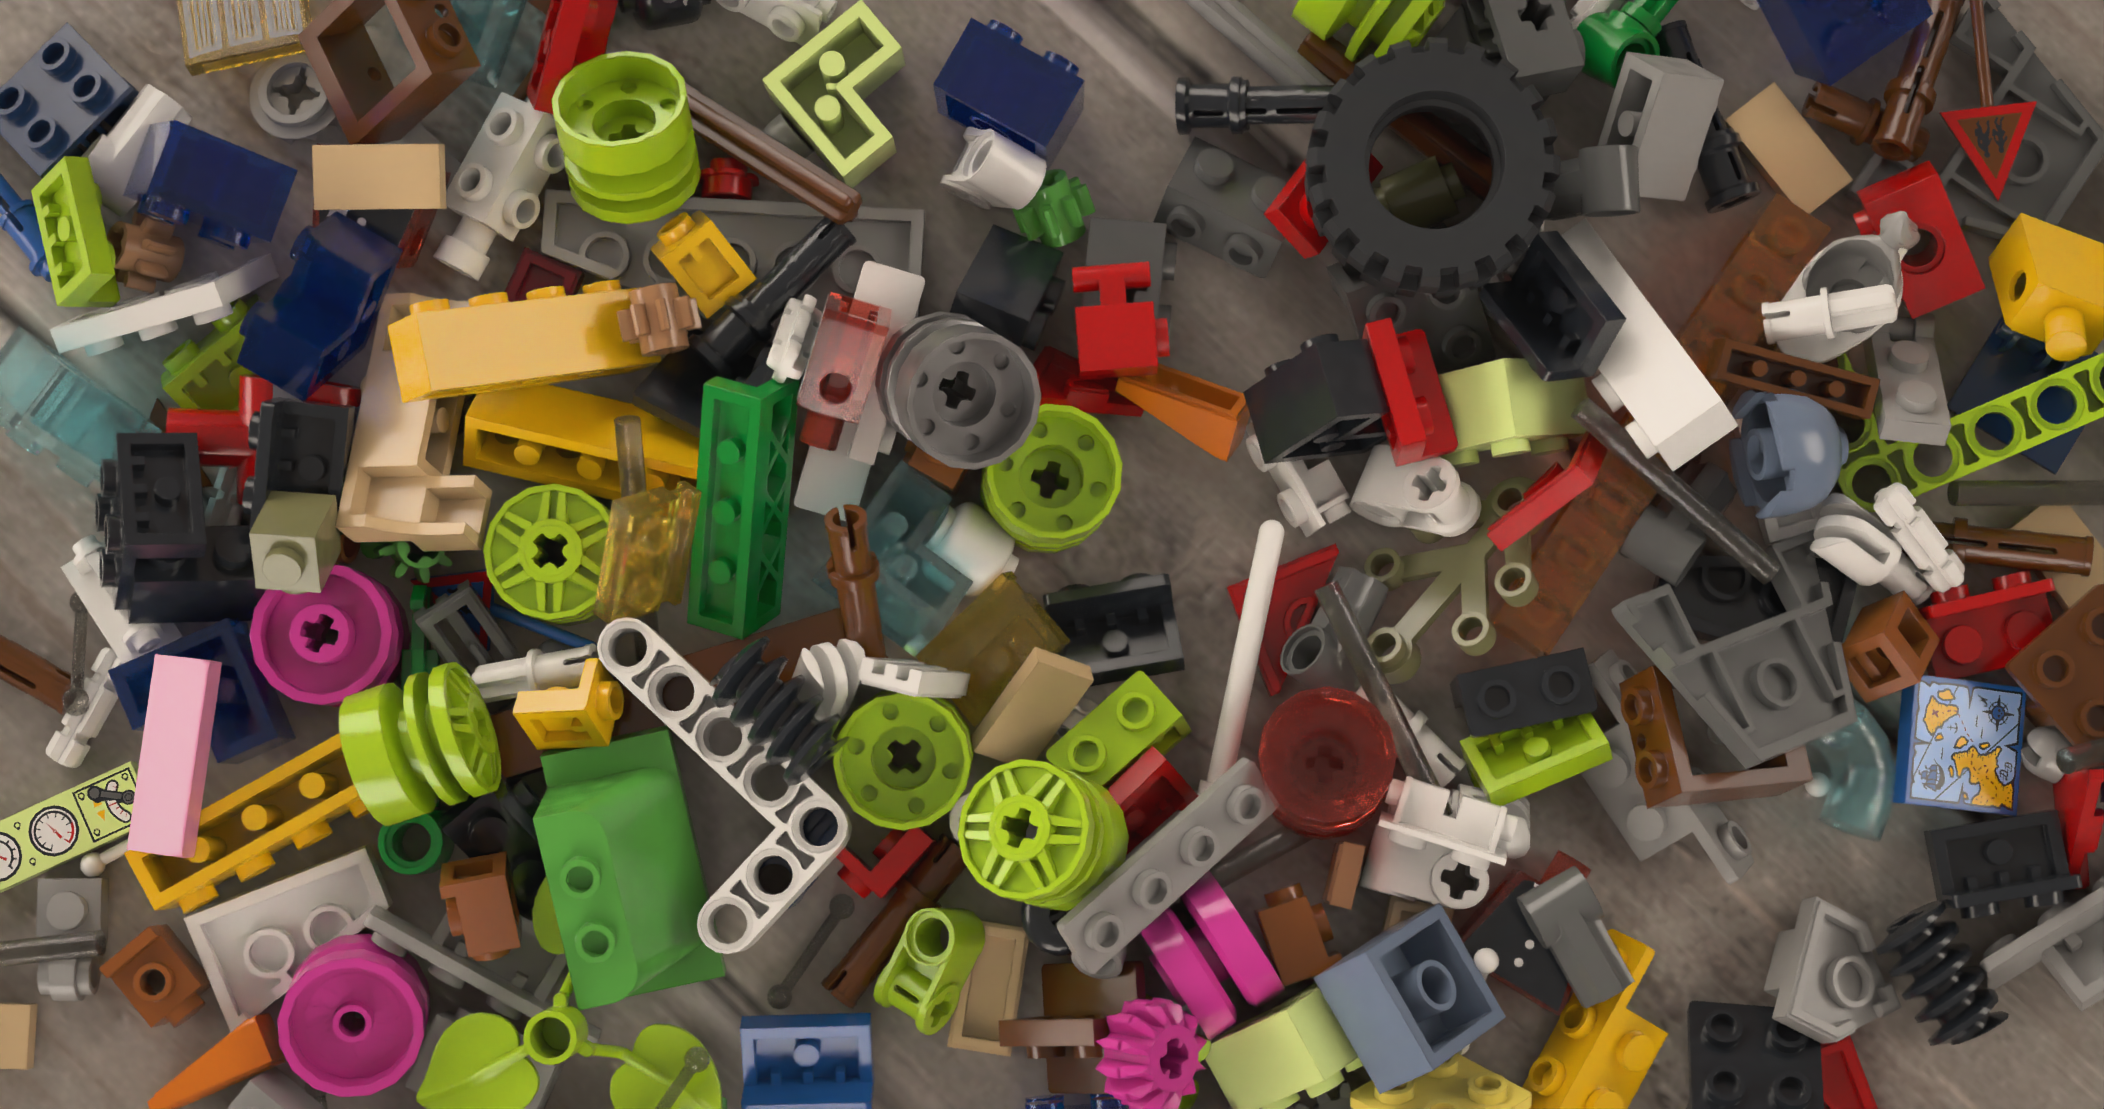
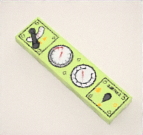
(67, 826)

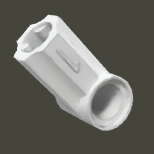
(115, 154)

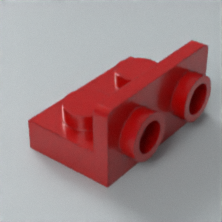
(570, 36)
(1418, 414)
(1986, 628)
(1150, 795)

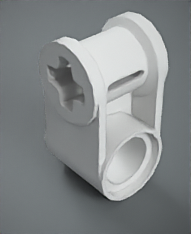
(994, 172)
(1415, 495)
(1417, 873)

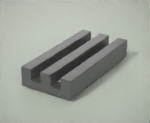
(447, 608)

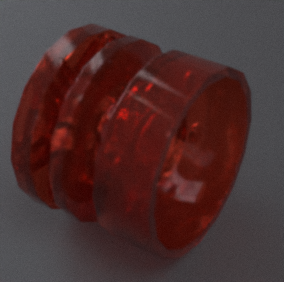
(1353, 739)

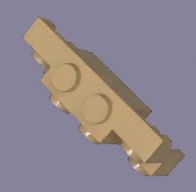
(404, 457)

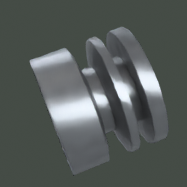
(985, 410)

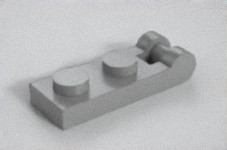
(1911, 388)

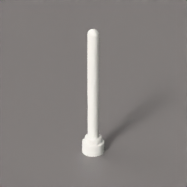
(1246, 651)

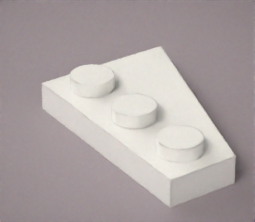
(155, 315)
(265, 933)

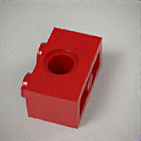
(1946, 266)

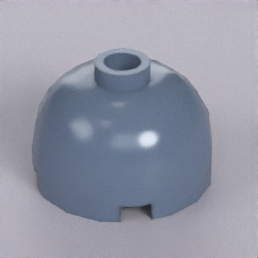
(1785, 452)

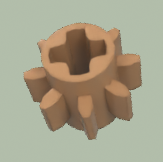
(145, 252)
(659, 319)

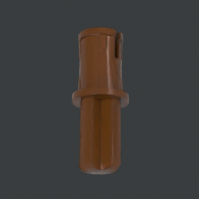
(1853, 116)

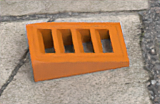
(1192, 406)
(238, 1056)

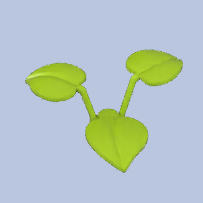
(485, 1067)

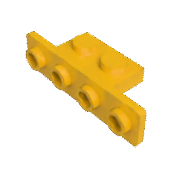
(1599, 1051)

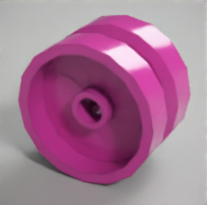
(292, 644)
(1208, 954)
(320, 1025)

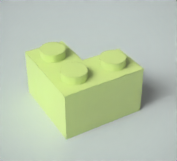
(825, 90)
(1509, 411)
(1282, 1053)

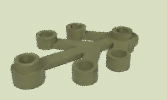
(1458, 569)

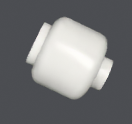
(972, 545)

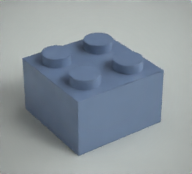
(1409, 998)

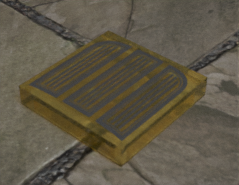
(239, 31)

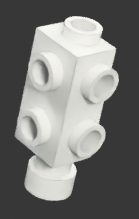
(499, 182)

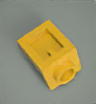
(701, 261)
(572, 716)

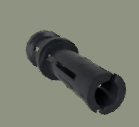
(1239, 104)
(1719, 159)
(751, 316)

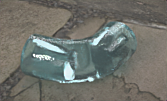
(1860, 777)

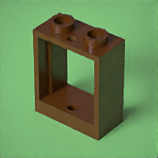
(356, 78)
(1663, 760)

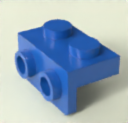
(807, 1061)

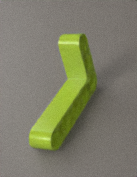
(1966, 453)

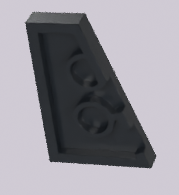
(1725, 597)

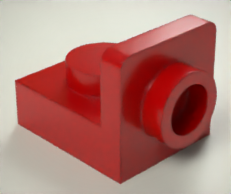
(897, 856)

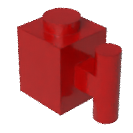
(1117, 335)

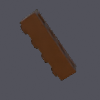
(1775, 372)

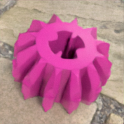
(1151, 1054)

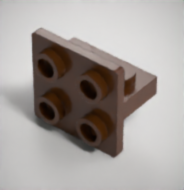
(2066, 671)
(1072, 1023)

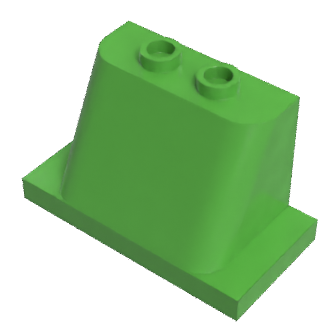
(624, 868)

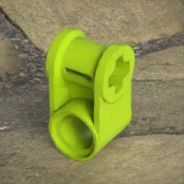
(925, 977)

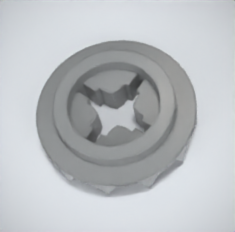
(277, 113)

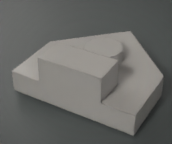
(1827, 974)

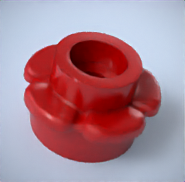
(727, 180)

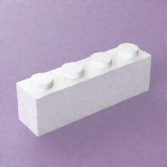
(1649, 368)

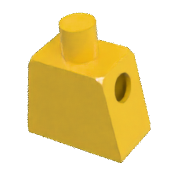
(2051, 286)

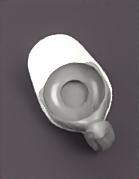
(1851, 265)

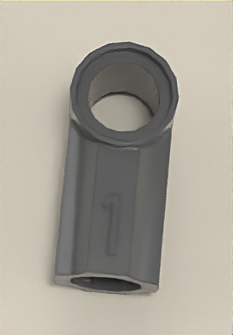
(1598, 183)
(1668, 540)
(1314, 652)
(1567, 920)

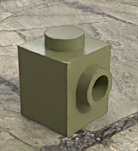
(295, 542)

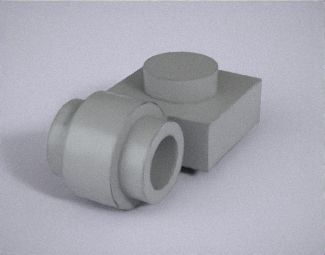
(67, 908)

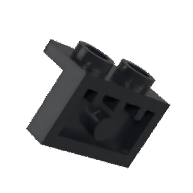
(1525, 693)
(501, 824)

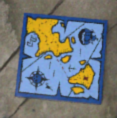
(1960, 745)

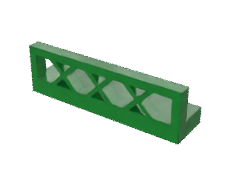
(743, 504)

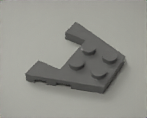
(2054, 155)
(1762, 684)

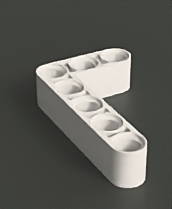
(741, 772)

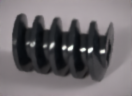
(776, 712)
(1940, 975)

